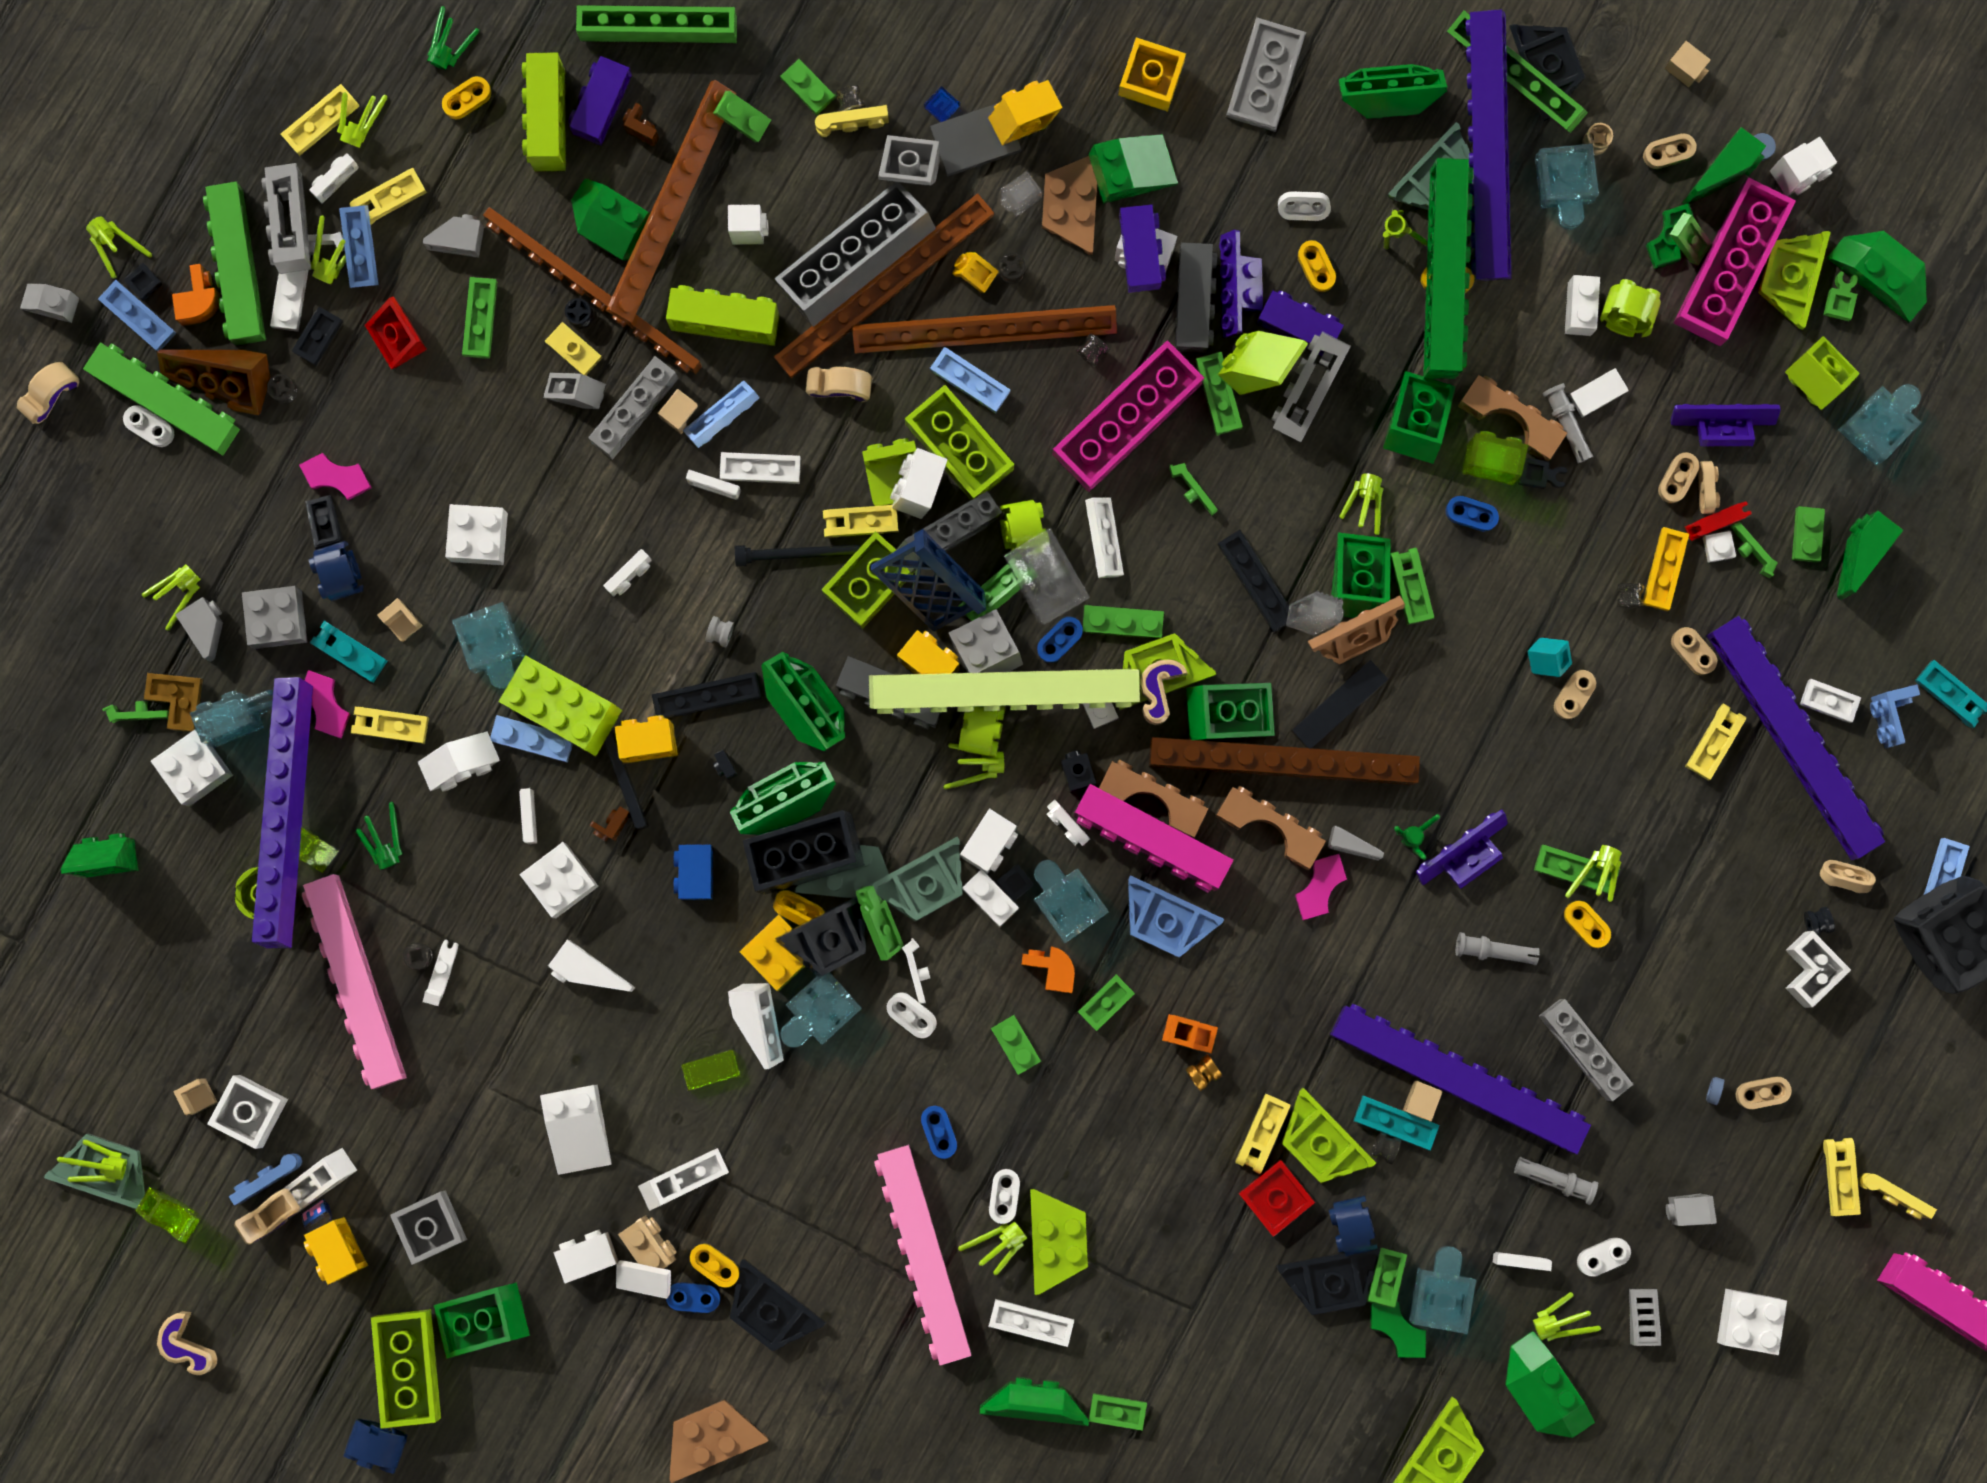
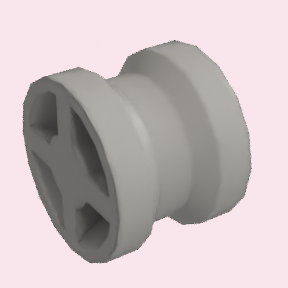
(719, 631)

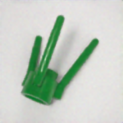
(439, 53)
(1414, 836)
(383, 855)

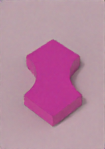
(323, 473)
(329, 715)
(1326, 875)

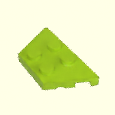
(1793, 275)
(1168, 648)
(1321, 1142)
(1057, 1241)
(1445, 1451)

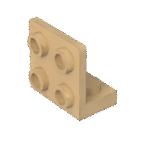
(647, 1245)

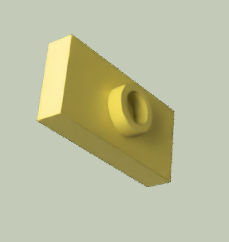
(573, 349)

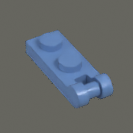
(266, 1178)

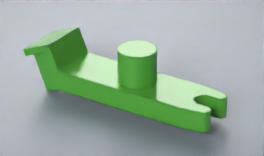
(1195, 490)
(1752, 546)
(141, 713)

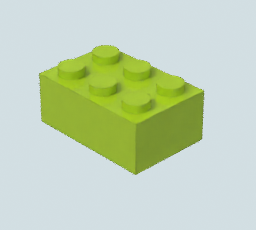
(857, 588)

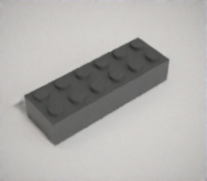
(855, 253)

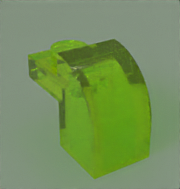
(315, 850)
(168, 1213)

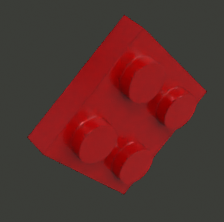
(1276, 1198)

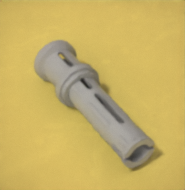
(1564, 412)
(1485, 948)
(1569, 1184)

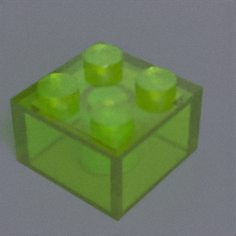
(1495, 458)

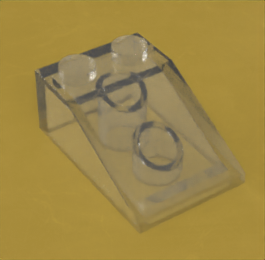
(1046, 577)

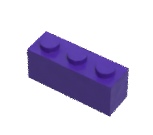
(599, 100)
(1141, 248)
(1296, 320)

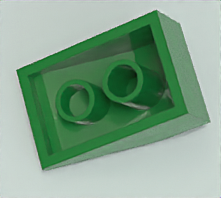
(1737, 158)
(1131, 166)
(1419, 417)
(1864, 549)
(1361, 572)
(1230, 711)
(101, 857)
(481, 1320)

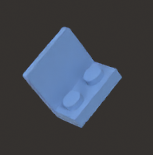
(1884, 709)

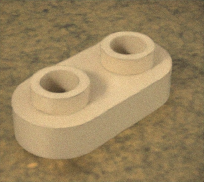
(1668, 151)
(1677, 478)
(1708, 497)
(1692, 653)
(1575, 693)
(1847, 876)
(1762, 1092)

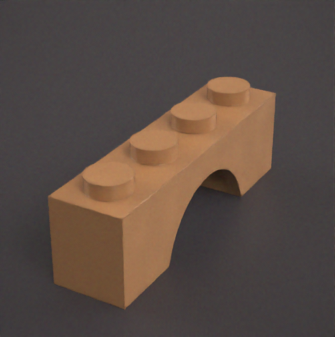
(1540, 434)
(1183, 813)
(1300, 844)

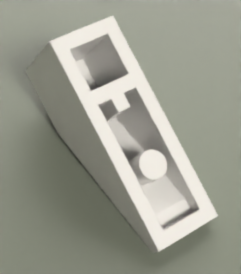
(580, 967)
(756, 1018)
(321, 1178)
(683, 1179)

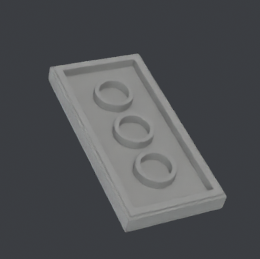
(1265, 74)

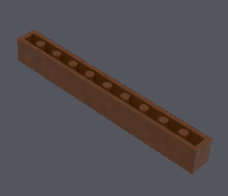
(1284, 761)

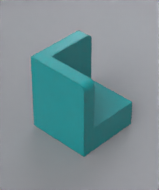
(1550, 657)

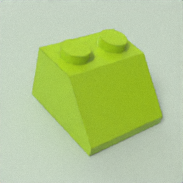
(1821, 373)

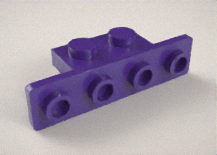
(1240, 284)
(1725, 423)
(1468, 855)

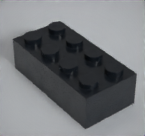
(803, 852)

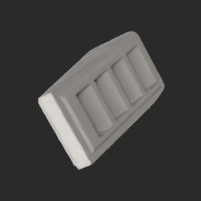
(1348, 843)
(1635, 1328)

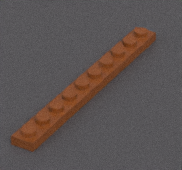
(668, 206)
(582, 285)
(884, 286)
(984, 329)

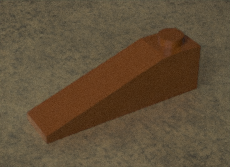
(229, 375)

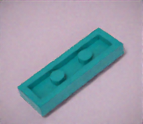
(1396, 1122)

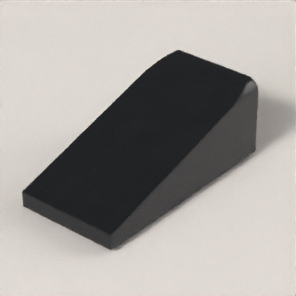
(323, 522)

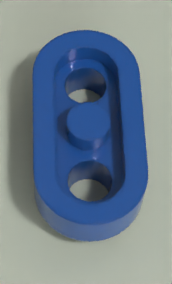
(1471, 513)
(1058, 639)
(938, 1132)
(692, 1297)

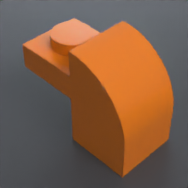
(199, 304)
(1059, 965)
(1189, 1033)

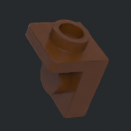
(641, 130)
(616, 822)

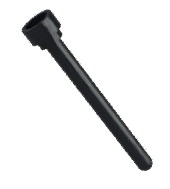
(745, 555)

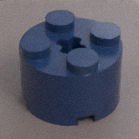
(336, 571)
(1353, 1225)
(375, 1446)

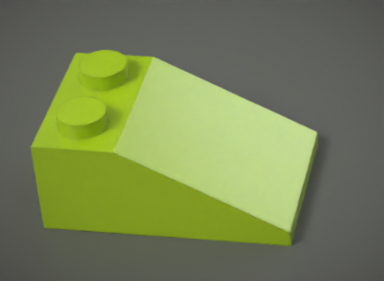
(1260, 361)

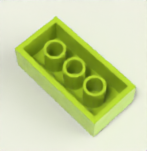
(545, 112)
(723, 315)
(954, 434)
(560, 705)
(406, 1368)

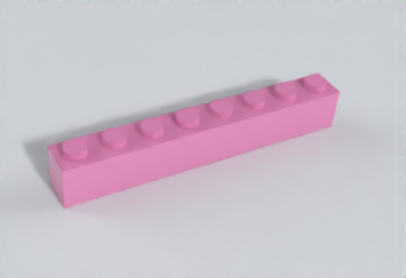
(354, 982)
(924, 1255)

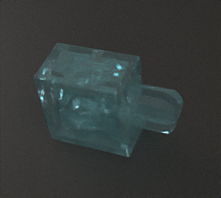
(1563, 181)
(1884, 420)
(492, 643)
(230, 717)
(1066, 900)
(819, 1011)
(1441, 1292)

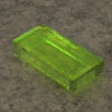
(710, 1069)

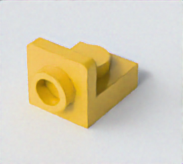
(975, 271)

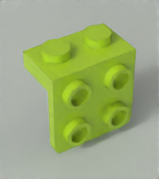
(883, 468)

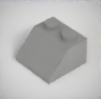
(910, 160)

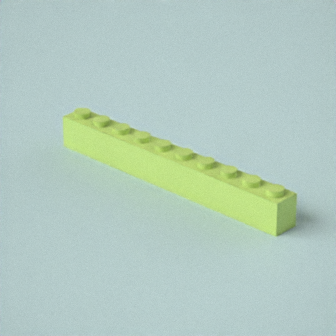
(1003, 688)

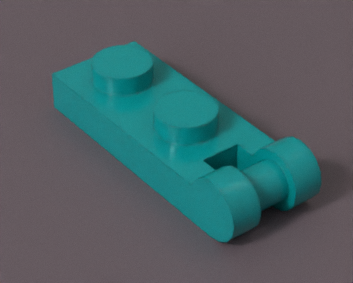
(349, 652)
(1952, 693)

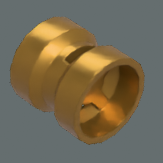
(1207, 1067)

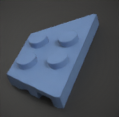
(1166, 919)

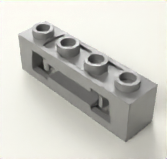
(294, 256)
(633, 407)
(1290, 425)
(1585, 1050)

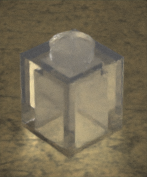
(1020, 194)

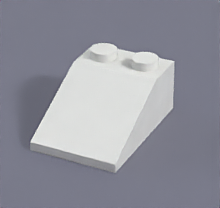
(576, 1129)

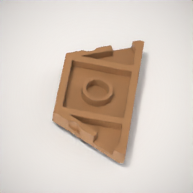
(1071, 203)
(1358, 634)
(710, 1438)

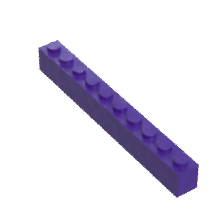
(1490, 145)
(1796, 738)
(282, 813)
(1460, 1079)

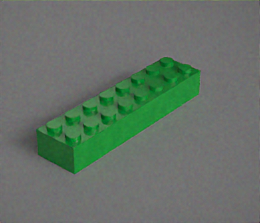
(1446, 268)

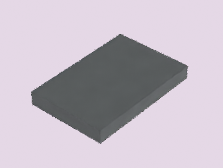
(970, 141)

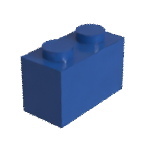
(694, 872)

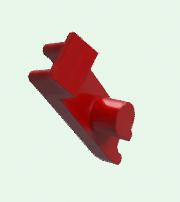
(1717, 521)

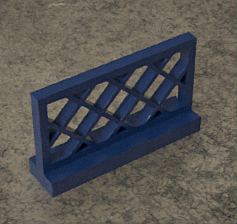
(949, 574)

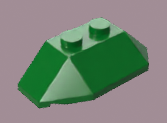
(1392, 90)
(608, 218)
(1884, 270)
(803, 701)
(783, 798)
(1545, 1389)
(1035, 1402)

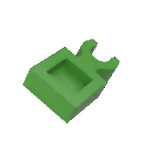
(1841, 301)

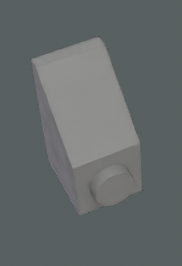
(457, 236)
(50, 301)
(575, 390)
(203, 626)
(1691, 1210)

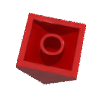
(394, 334)

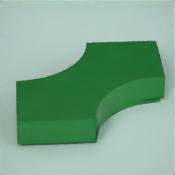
(1663, 249)
(1407, 1339)

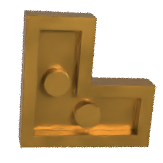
(180, 692)

